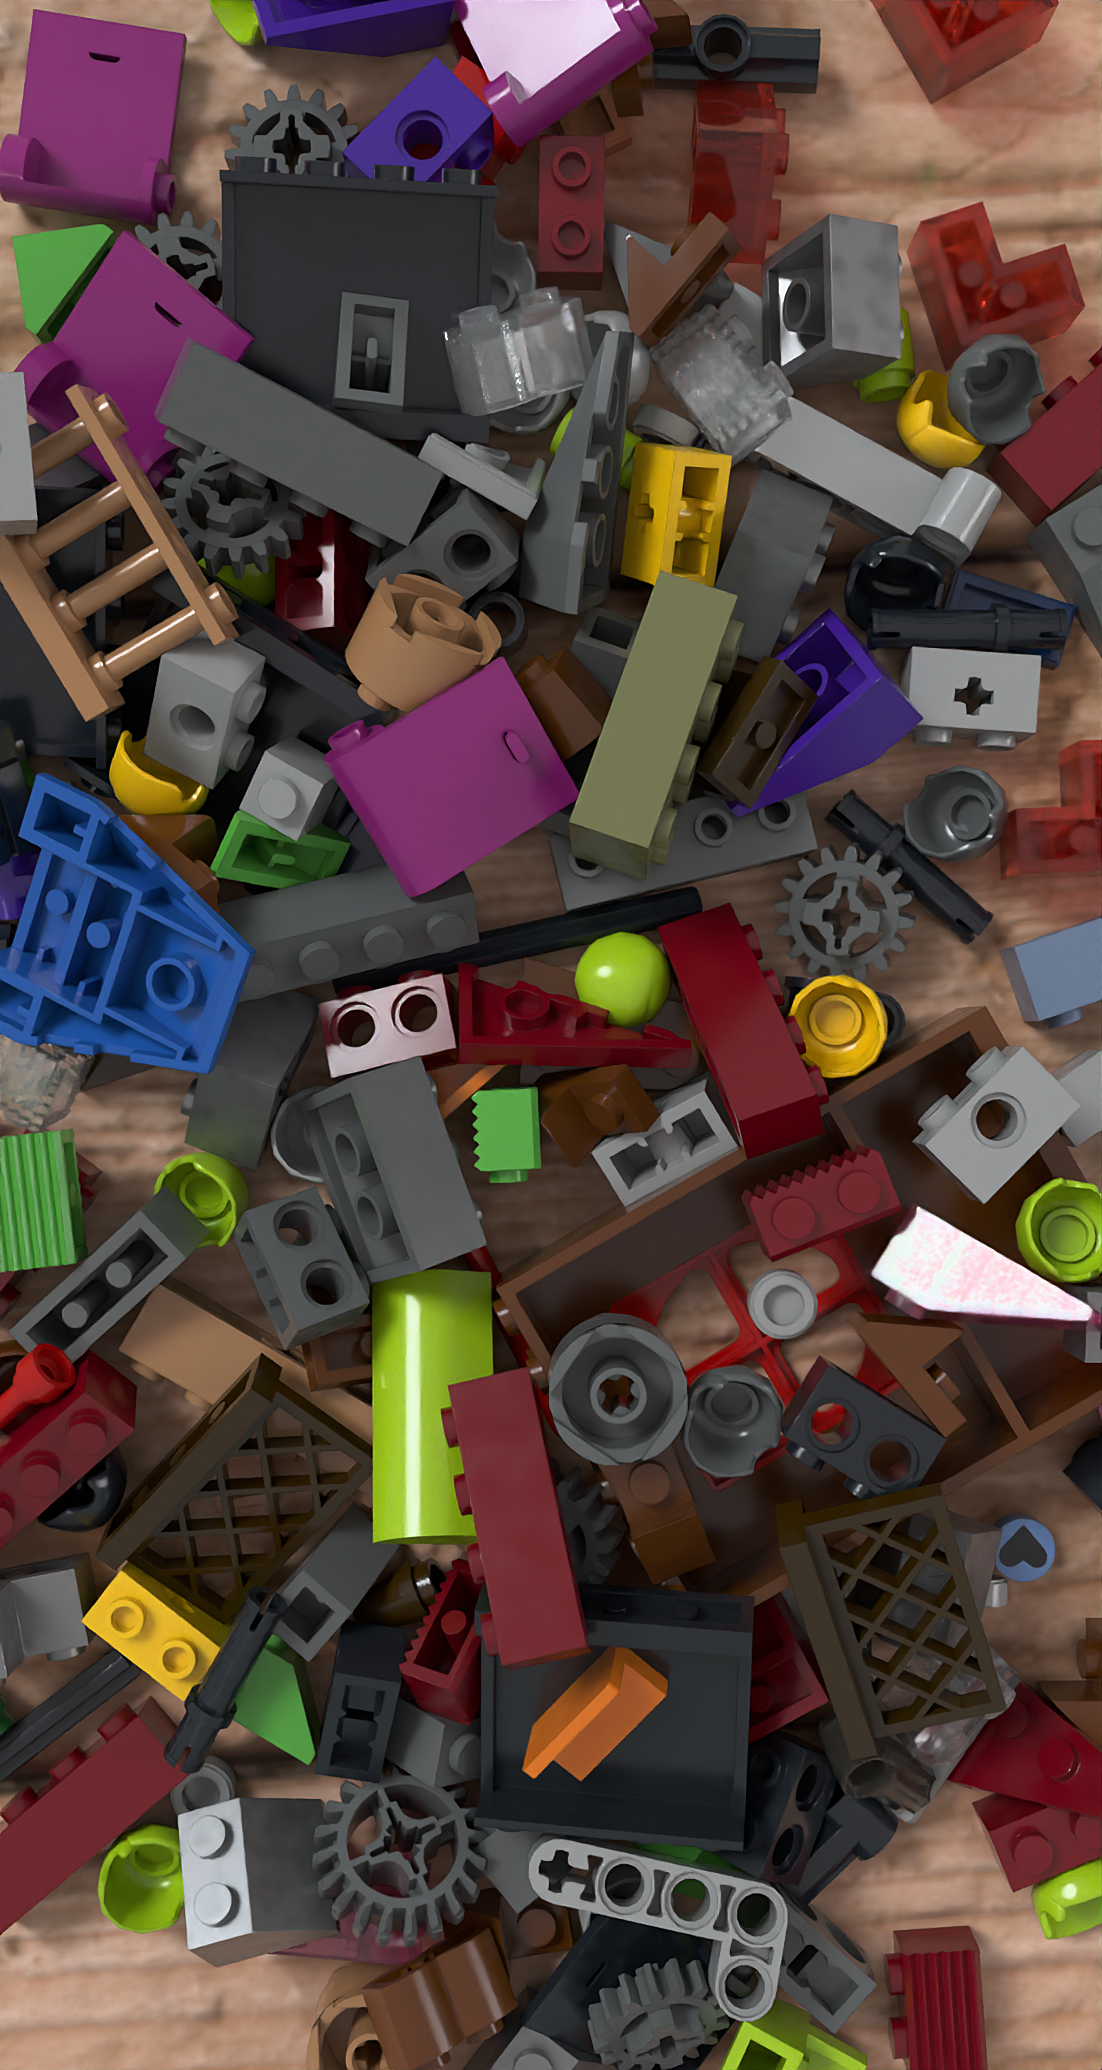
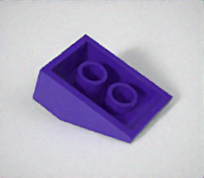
(355, 26)
(851, 722)

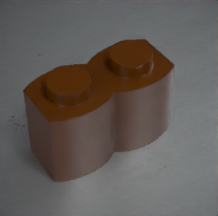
(439, 2000)

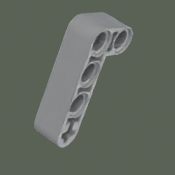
(880, 487)
(652, 1906)

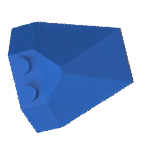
(115, 944)

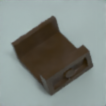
(752, 731)

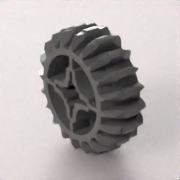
(353, 1878)

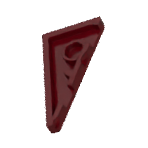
(552, 1030)
(1035, 1758)

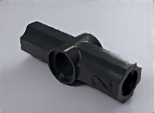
(762, 55)

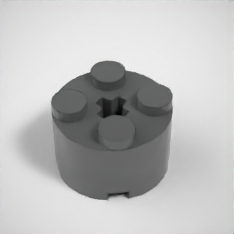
(623, 1427)

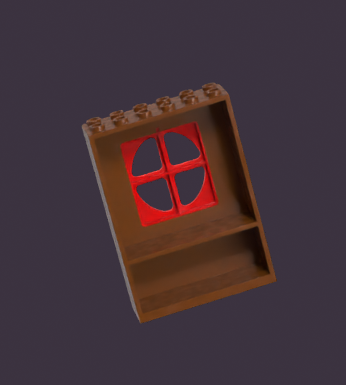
(632, 1258)

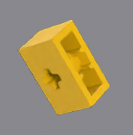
(675, 512)
(157, 1630)

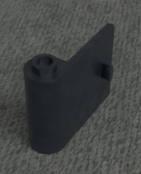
(595, 1962)

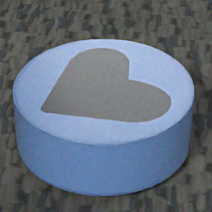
(1024, 1548)

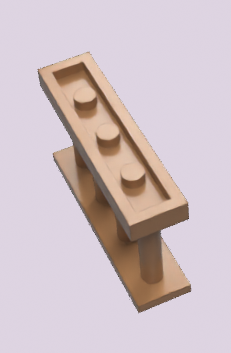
(59, 616)

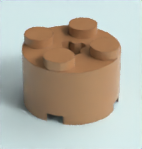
(417, 643)
(342, 2026)

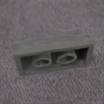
(392, 1170)

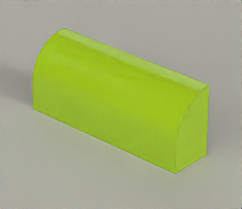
(425, 1336)

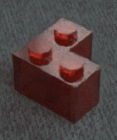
(961, 39)
(734, 158)
(976, 294)
(1063, 838)

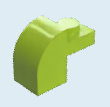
(788, 2042)

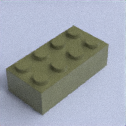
(651, 728)

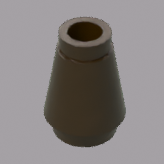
(402, 1595)

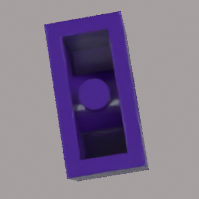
(430, 111)

